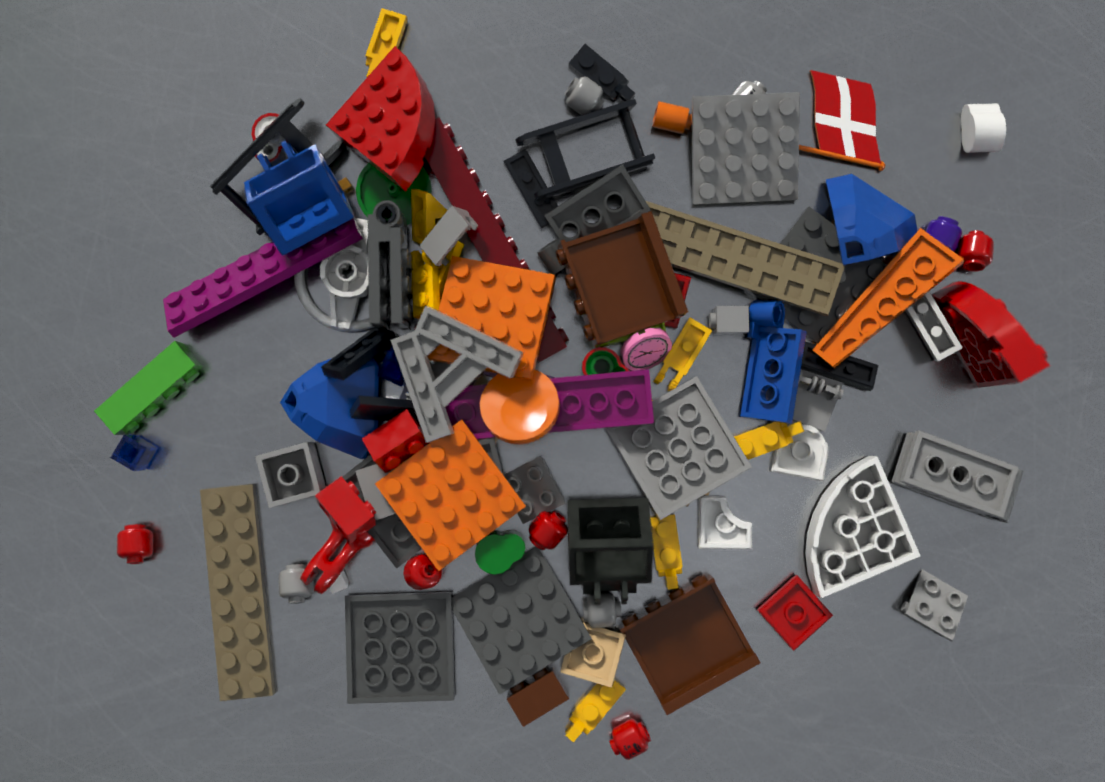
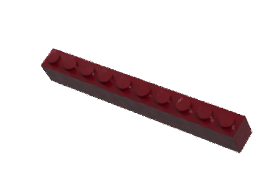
(488, 239)

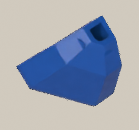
(867, 220)
(324, 403)

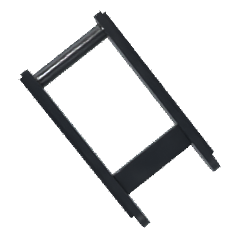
(291, 134)
(555, 159)

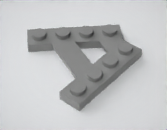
(433, 395)

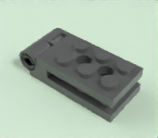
(388, 232)

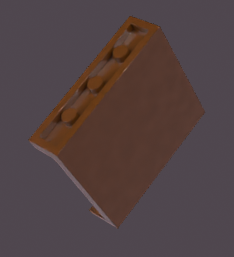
(621, 280)
(688, 643)

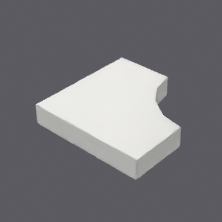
(719, 527)

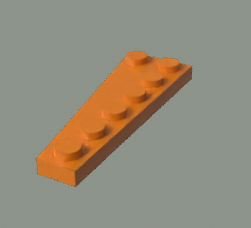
(901, 284)

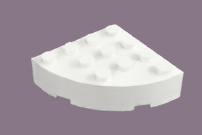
(856, 530)

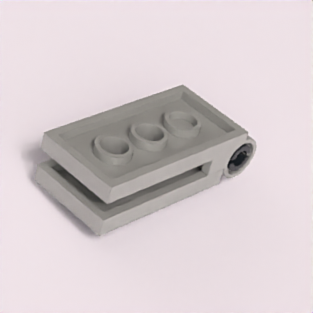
(979, 484)

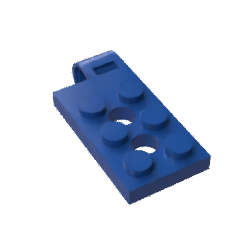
(772, 344)

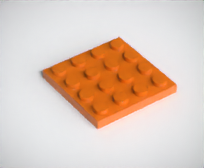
(499, 302)
(450, 495)

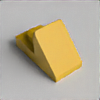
(424, 212)

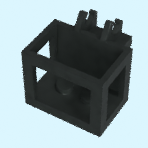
(610, 545)

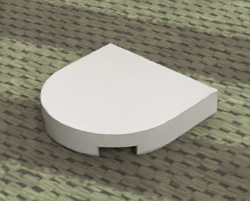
(804, 456)

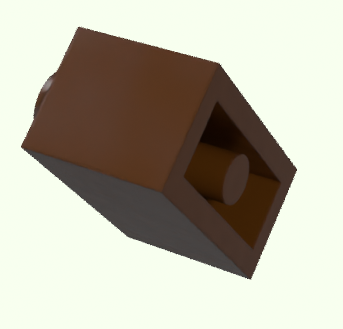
(537, 695)

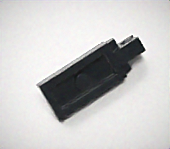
(596, 68)

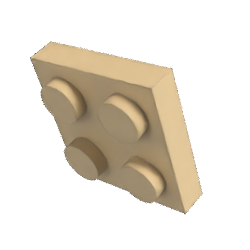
(597, 658)

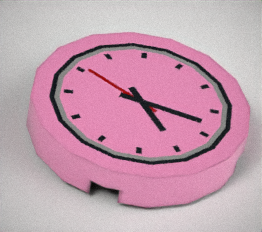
(646, 349)

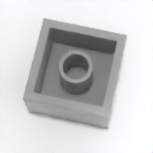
(290, 474)

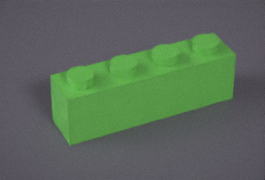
(149, 389)

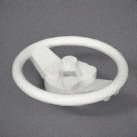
(343, 291)

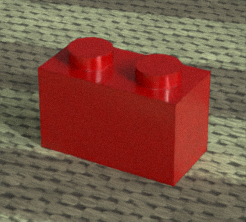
(395, 441)
(346, 509)

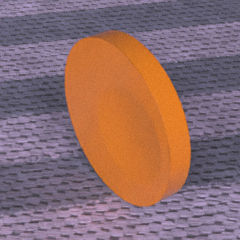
(519, 408)

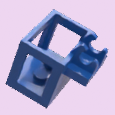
(297, 198)

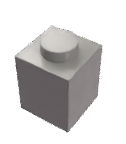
(729, 320)

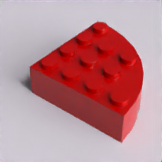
(389, 119)
(991, 338)

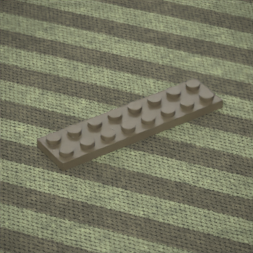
(748, 261)
(237, 592)

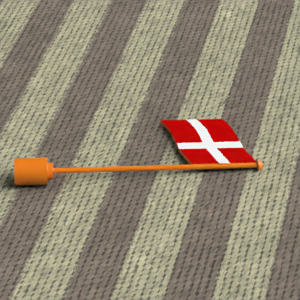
(842, 120)

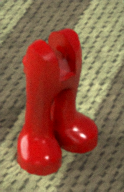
(333, 568)

